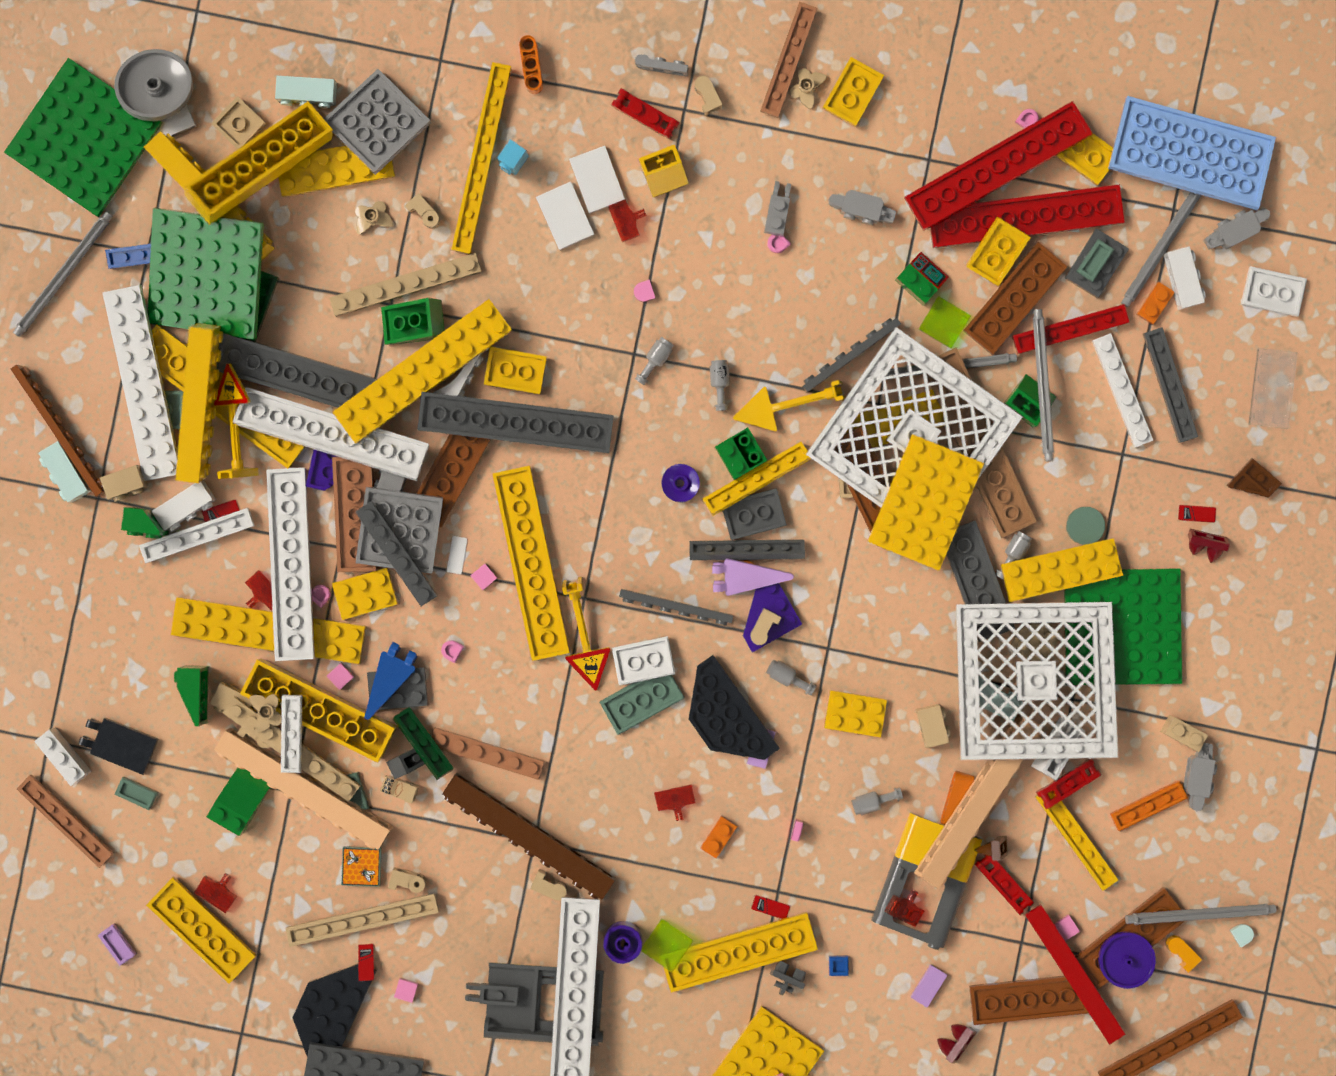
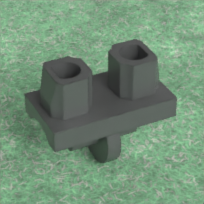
(780, 972)

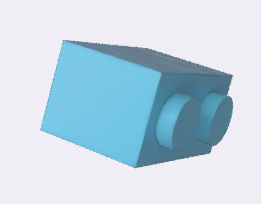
(512, 158)

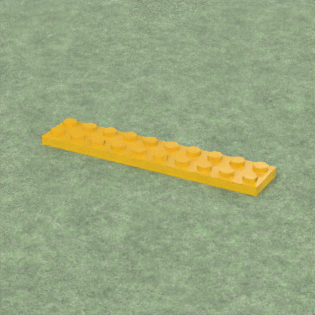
(172, 364)
(422, 371)
(531, 563)
(255, 629)

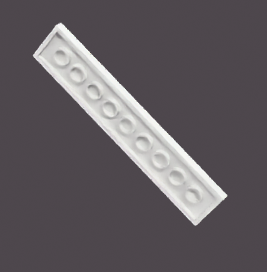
(142, 381)
(325, 433)
(290, 564)
(575, 987)

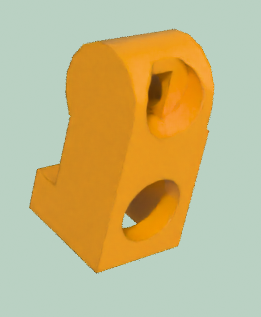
(1179, 947)

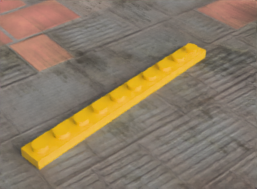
(481, 158)

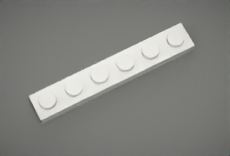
(1122, 390)
(196, 535)

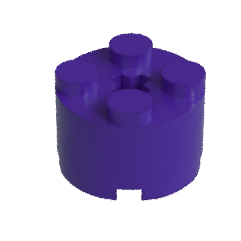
(612, 944)

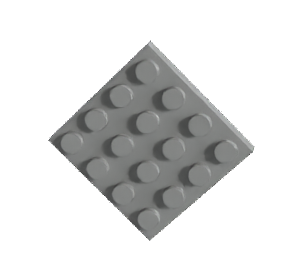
(377, 121)
(412, 519)

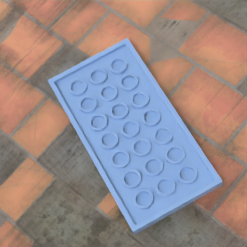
(1192, 153)

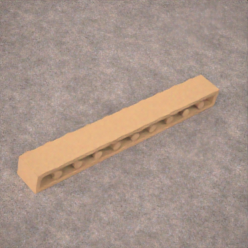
(303, 788)
(971, 813)

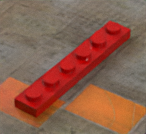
(1074, 328)

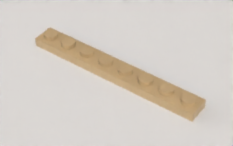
(405, 284)
(310, 761)
(362, 919)

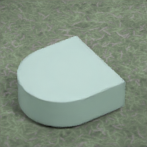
(1242, 934)

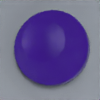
(1127, 960)

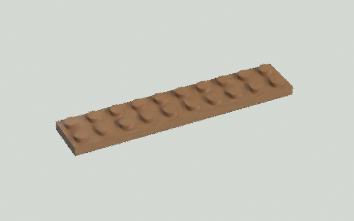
(998, 481)

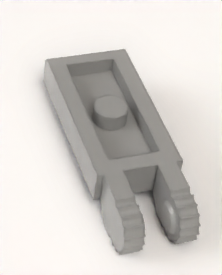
(660, 65)
(777, 211)

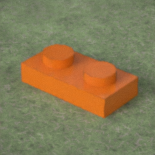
(1155, 303)
(718, 837)

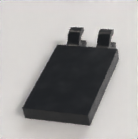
(120, 744)

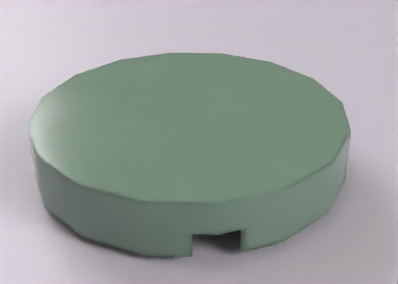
(1085, 525)

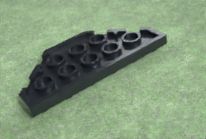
(725, 716)
(330, 1007)

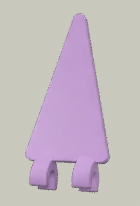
(745, 576)

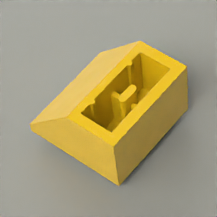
(663, 171)

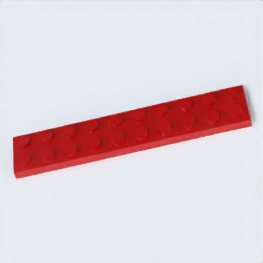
(998, 165)
(1033, 215)

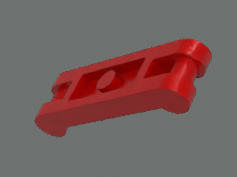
(645, 114)
(1069, 783)
(1004, 884)

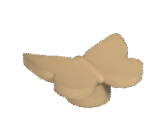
(806, 86)
(372, 215)
(266, 711)

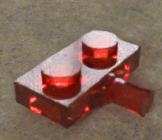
(625, 220)
(261, 589)
(675, 799)
(216, 892)
(905, 908)

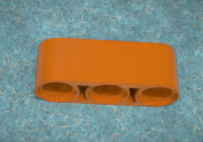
(531, 55)
(959, 786)

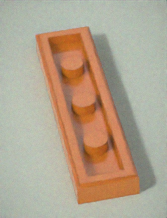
(1148, 805)

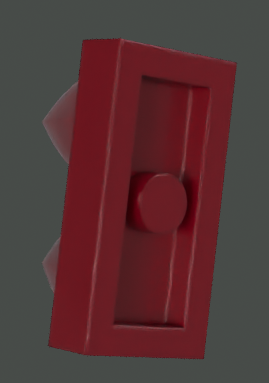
(1215, 544)
(952, 1049)

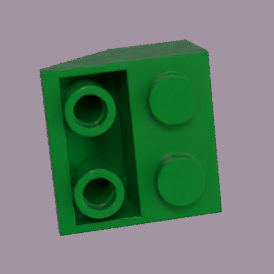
(1025, 401)
(740, 453)
(140, 521)

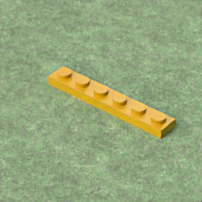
(756, 479)
(1080, 843)

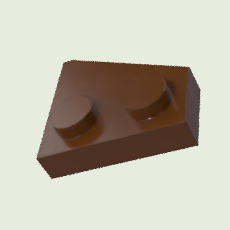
(1255, 480)

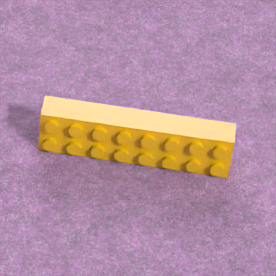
(258, 162)
(180, 166)
(198, 402)
(323, 710)

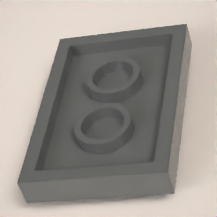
(1097, 286)
(754, 514)
(410, 694)

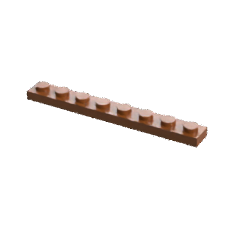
(55, 424)
(1175, 1041)

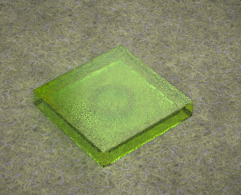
(944, 322)
(666, 945)

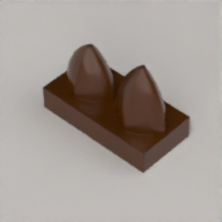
(995, 848)

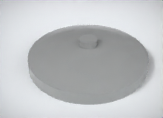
(153, 85)

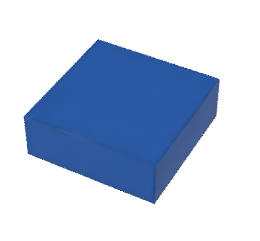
(838, 965)

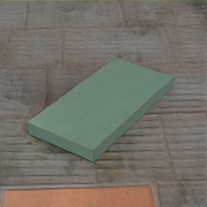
(640, 702)

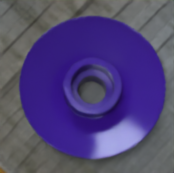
(690, 479)

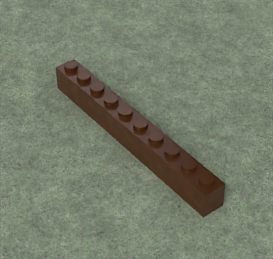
(529, 836)

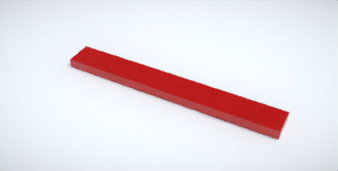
(1075, 974)

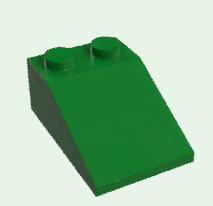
(412, 321)
(193, 689)
(238, 801)

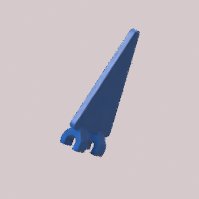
(389, 677)

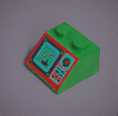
(921, 278)

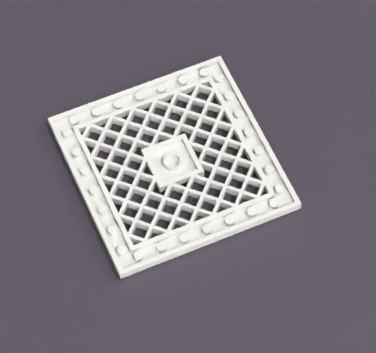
(911, 423)
(1036, 681)

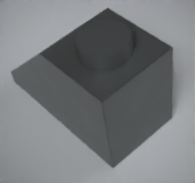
(405, 763)

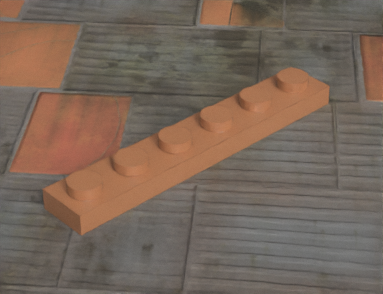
(788, 59)
(488, 753)
(65, 821)

